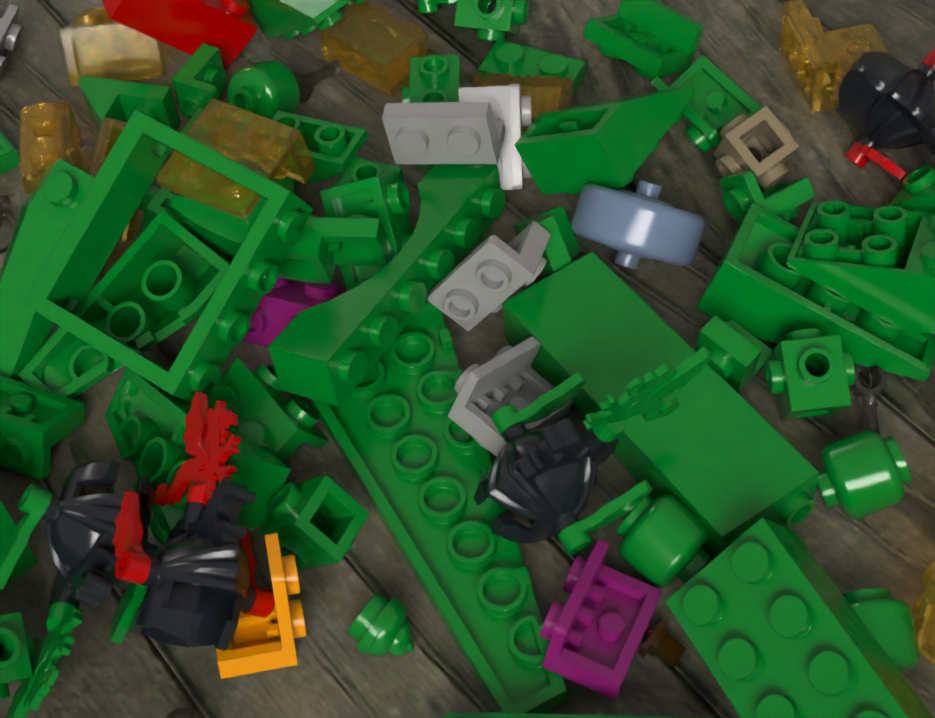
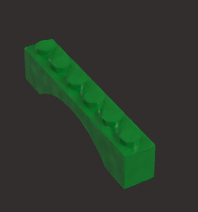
(339, 341)

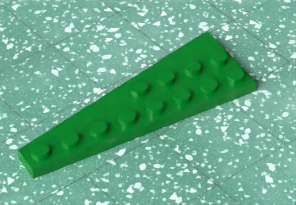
(422, 485)

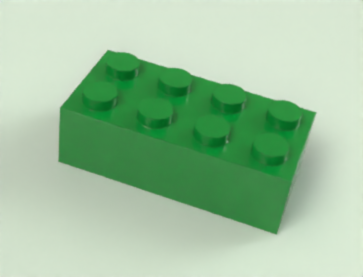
(787, 635)

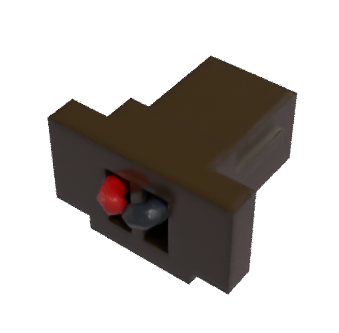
(662, 645)

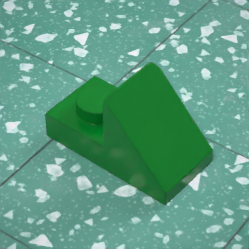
(120, 98)

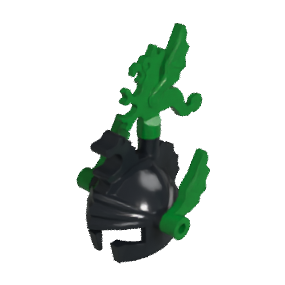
(553, 468)
(81, 547)

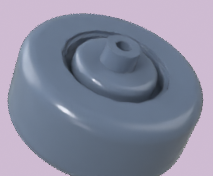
(638, 225)

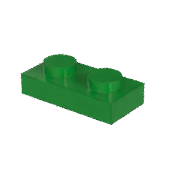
(523, 60)

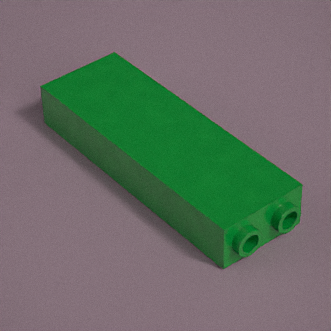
(708, 451)

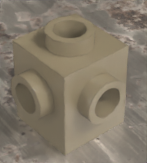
(760, 137)

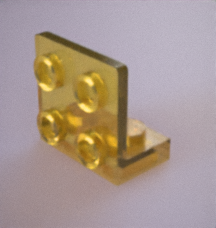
(109, 49)
(822, 58)
(246, 139)

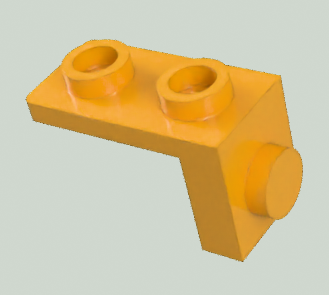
(268, 641)

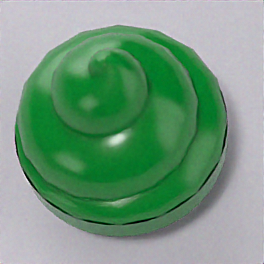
(382, 628)

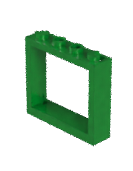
(104, 217)

